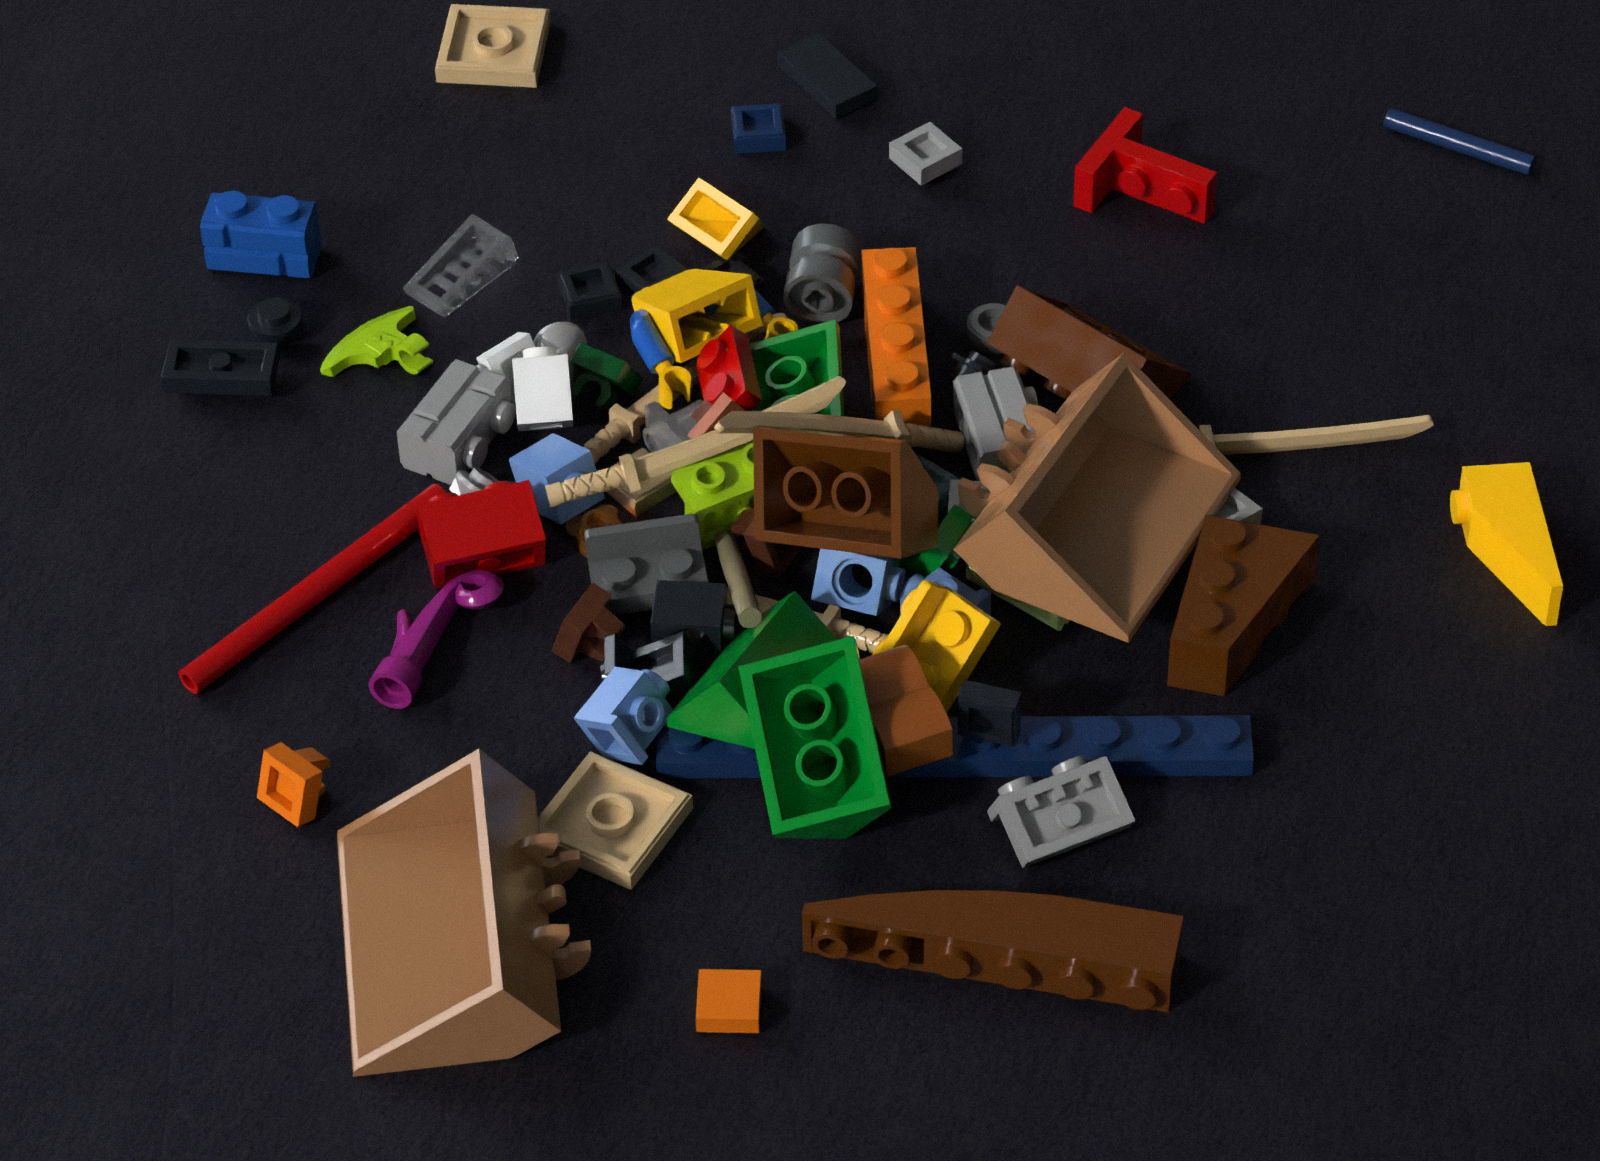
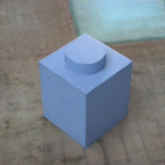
(551, 462)

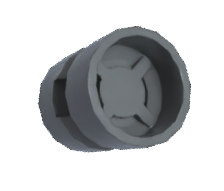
(822, 274)

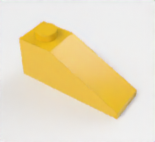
(1510, 533)

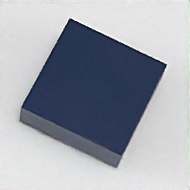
(758, 128)

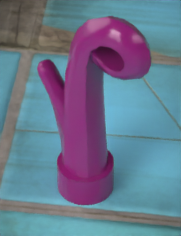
(399, 674)

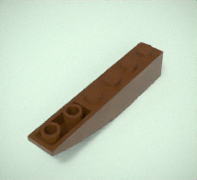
(1008, 940)

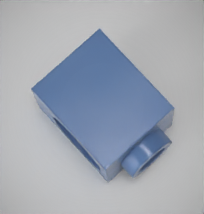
(837, 586)

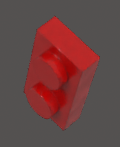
(729, 368)

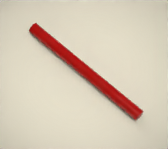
(305, 595)

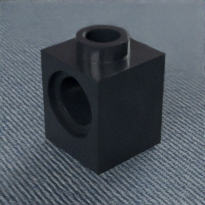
(696, 610)

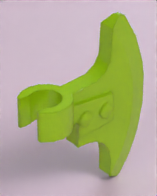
(379, 344)

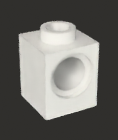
(542, 390)

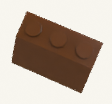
(1070, 345)
(842, 493)

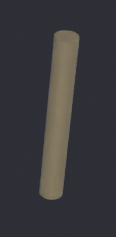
(737, 579)

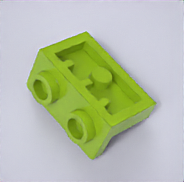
(717, 489)

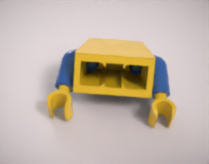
(687, 312)

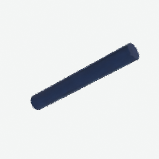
(1460, 141)

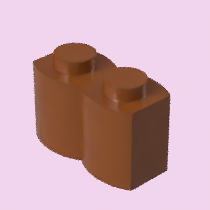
(905, 711)

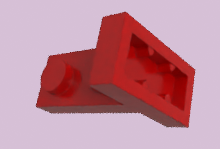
(1127, 166)

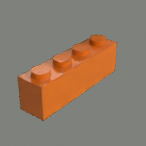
(895, 335)

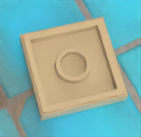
(493, 45)
(614, 818)

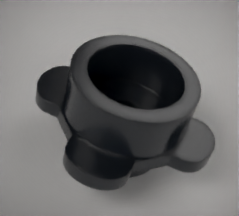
(972, 364)

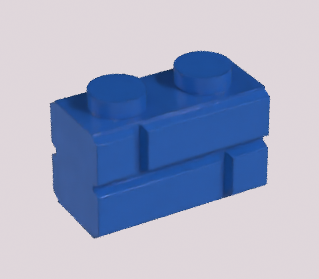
(261, 234)

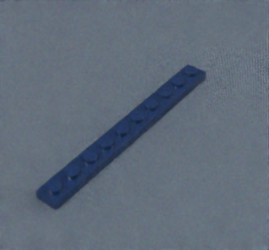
(1132, 744)

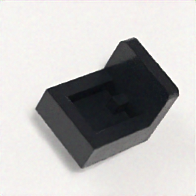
(668, 657)

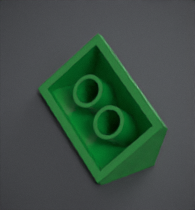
(798, 363)
(717, 701)
(815, 741)

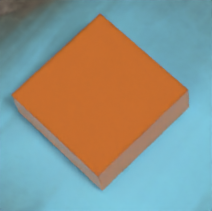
(728, 1001)

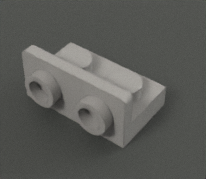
(1063, 810)

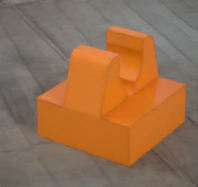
(292, 782)

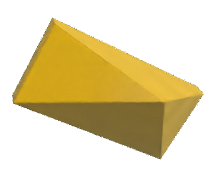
(715, 219)

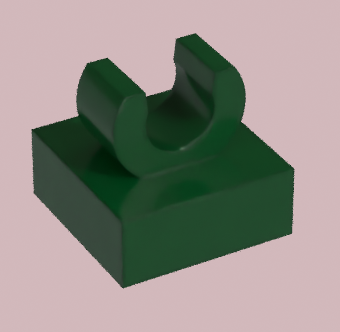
(605, 372)

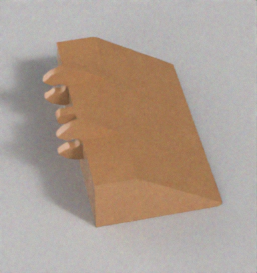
(1095, 502)
(453, 922)

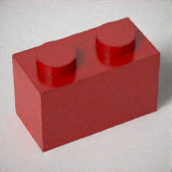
(482, 531)

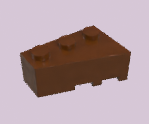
(1234, 597)

